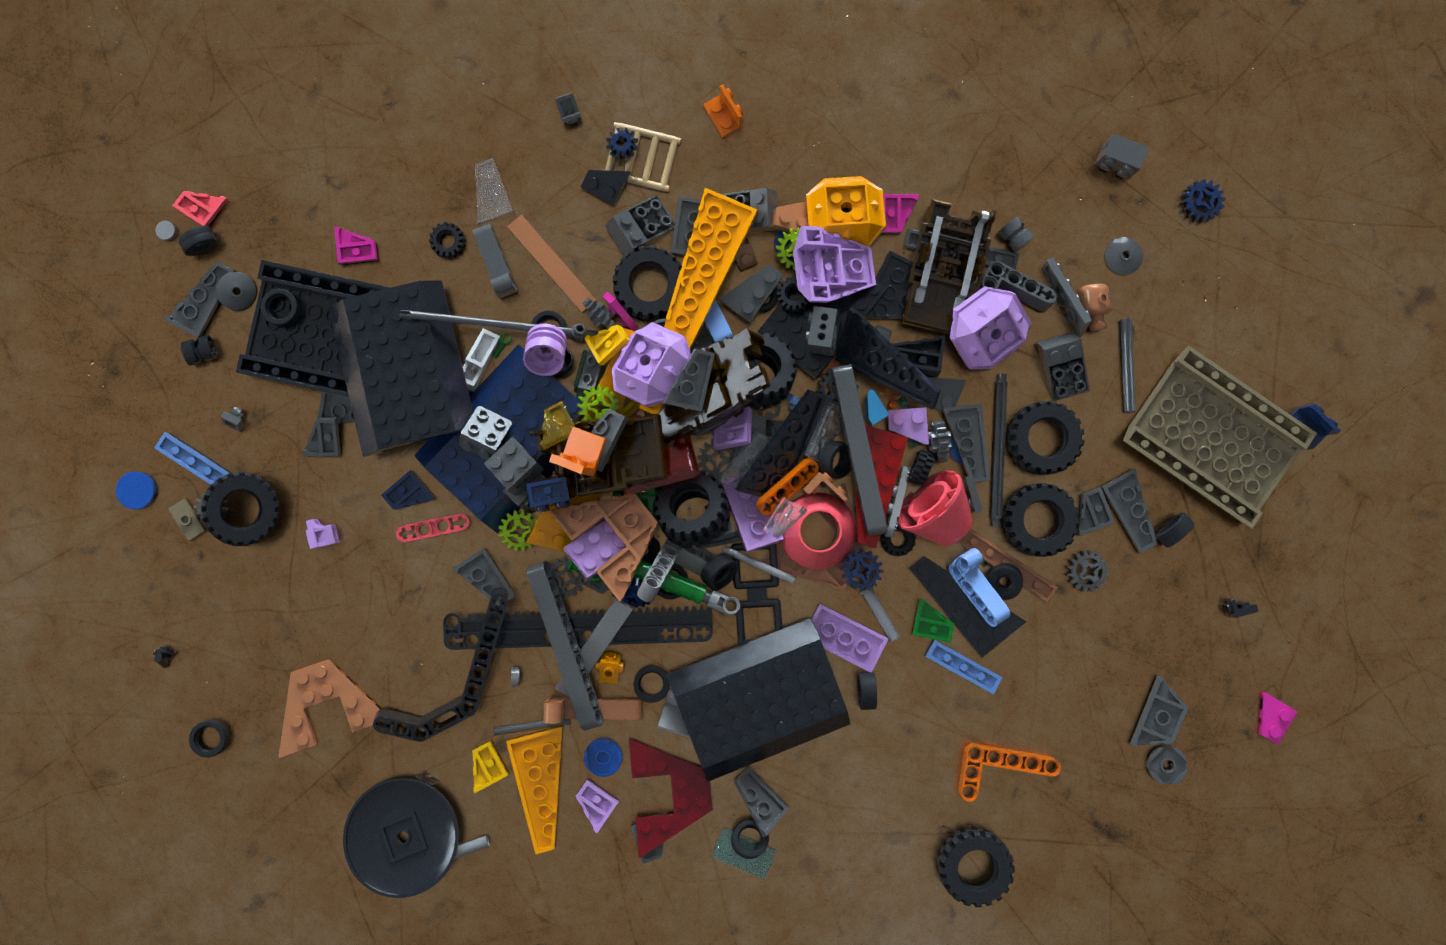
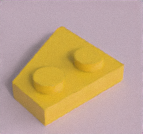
(607, 343)
(487, 766)

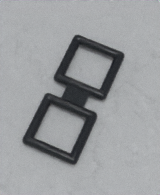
(756, 593)

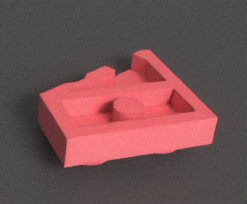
(199, 207)

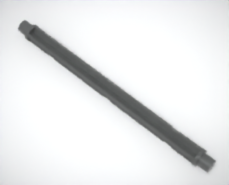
(999, 450)

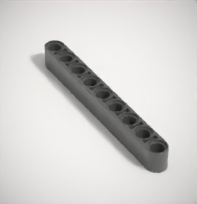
(859, 450)
(565, 645)

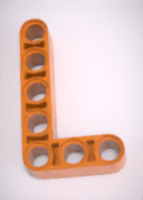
(1001, 762)

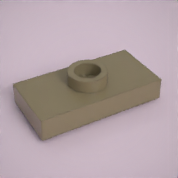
(186, 519)

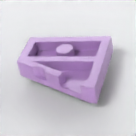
(596, 804)

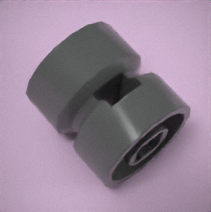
(1016, 234)

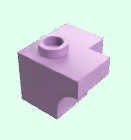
(320, 535)

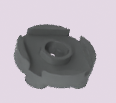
(1178, 765)

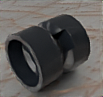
(195, 351)

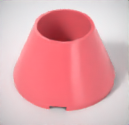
(938, 509)
(844, 540)

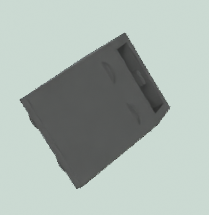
(761, 199)
(640, 225)
(1064, 365)

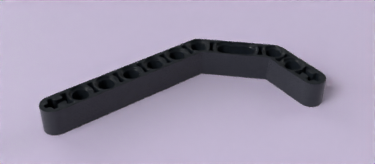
(469, 695)

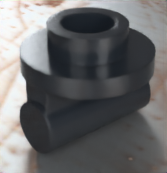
(162, 655)

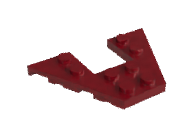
(689, 792)

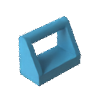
(874, 408)

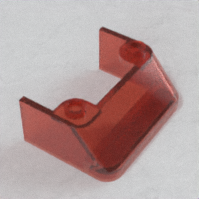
(680, 465)

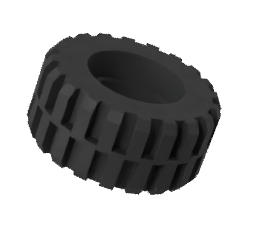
(625, 272)
(784, 366)
(1070, 433)
(1066, 520)
(698, 530)
(246, 535)
(988, 889)

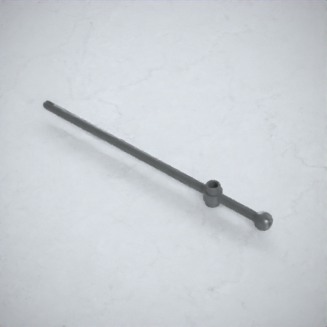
(577, 332)

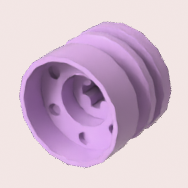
(545, 349)

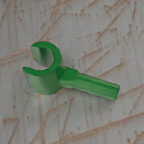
(501, 345)

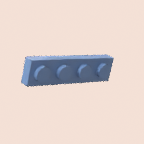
(189, 458)
(963, 667)

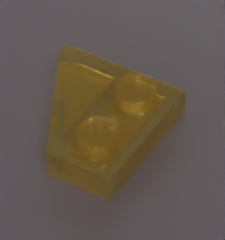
(556, 425)

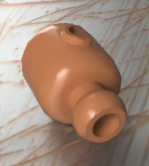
(1097, 302)

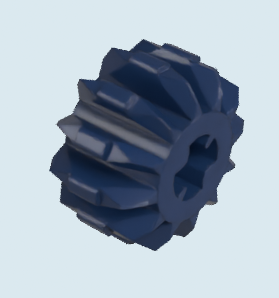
(629, 142)

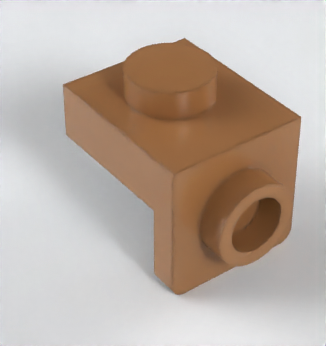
(746, 256)

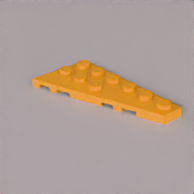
(537, 774)

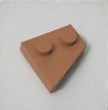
(790, 217)

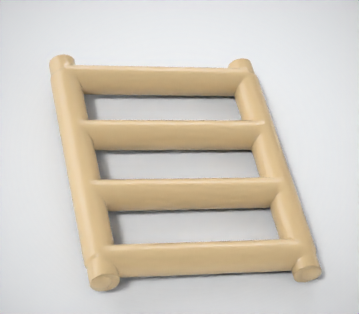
(656, 136)

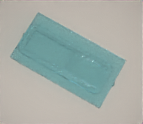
(758, 866)

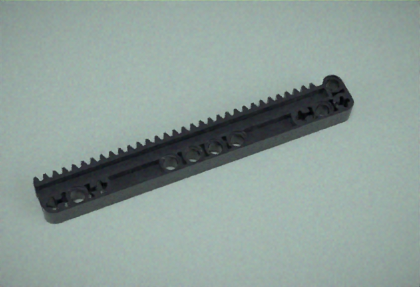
(530, 631)

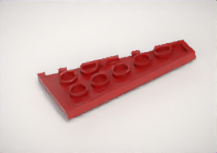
(887, 454)

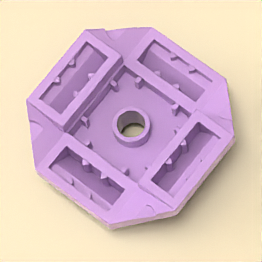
(978, 317)
(650, 382)

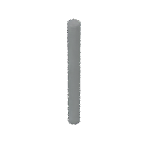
(758, 564)

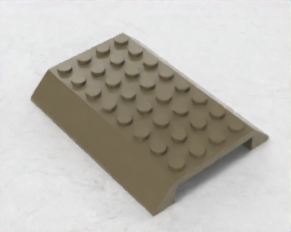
(1217, 435)

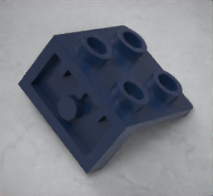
(1315, 419)
(549, 494)

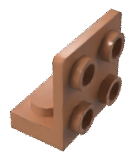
(814, 485)

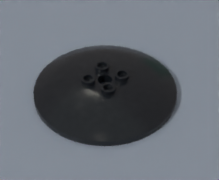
(374, 845)

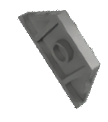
(1160, 716)

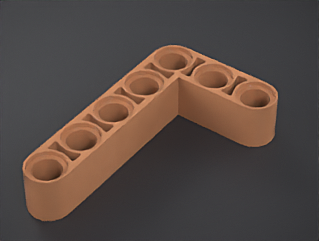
(560, 708)

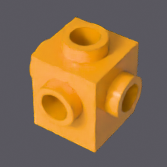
(609, 668)

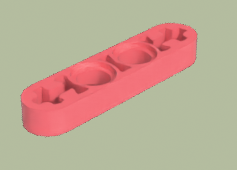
(433, 527)

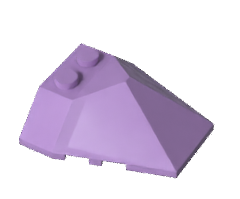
(831, 265)

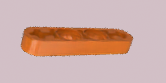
(785, 483)

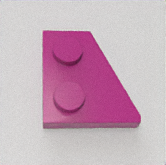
(897, 210)
(353, 247)
(615, 308)
(1275, 718)

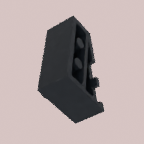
(924, 354)

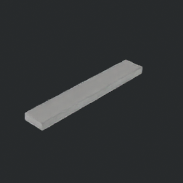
(601, 637)

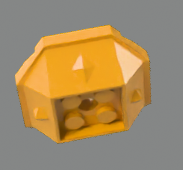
(862, 197)

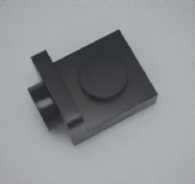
(1243, 608)

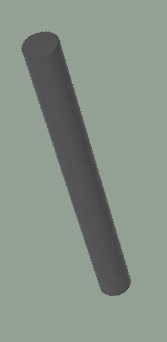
(527, 726)

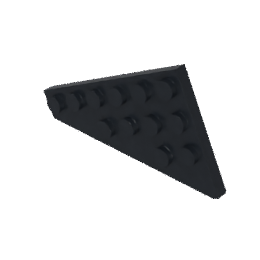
(894, 276)

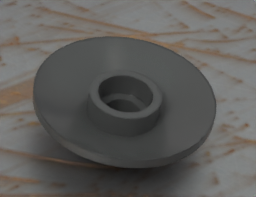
(1114, 256)
(235, 280)

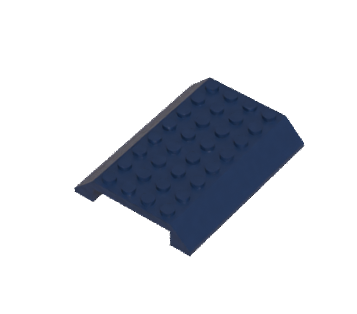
(517, 396)

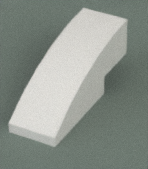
(479, 358)

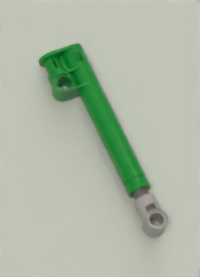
(682, 587)

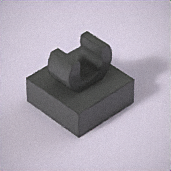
(234, 419)

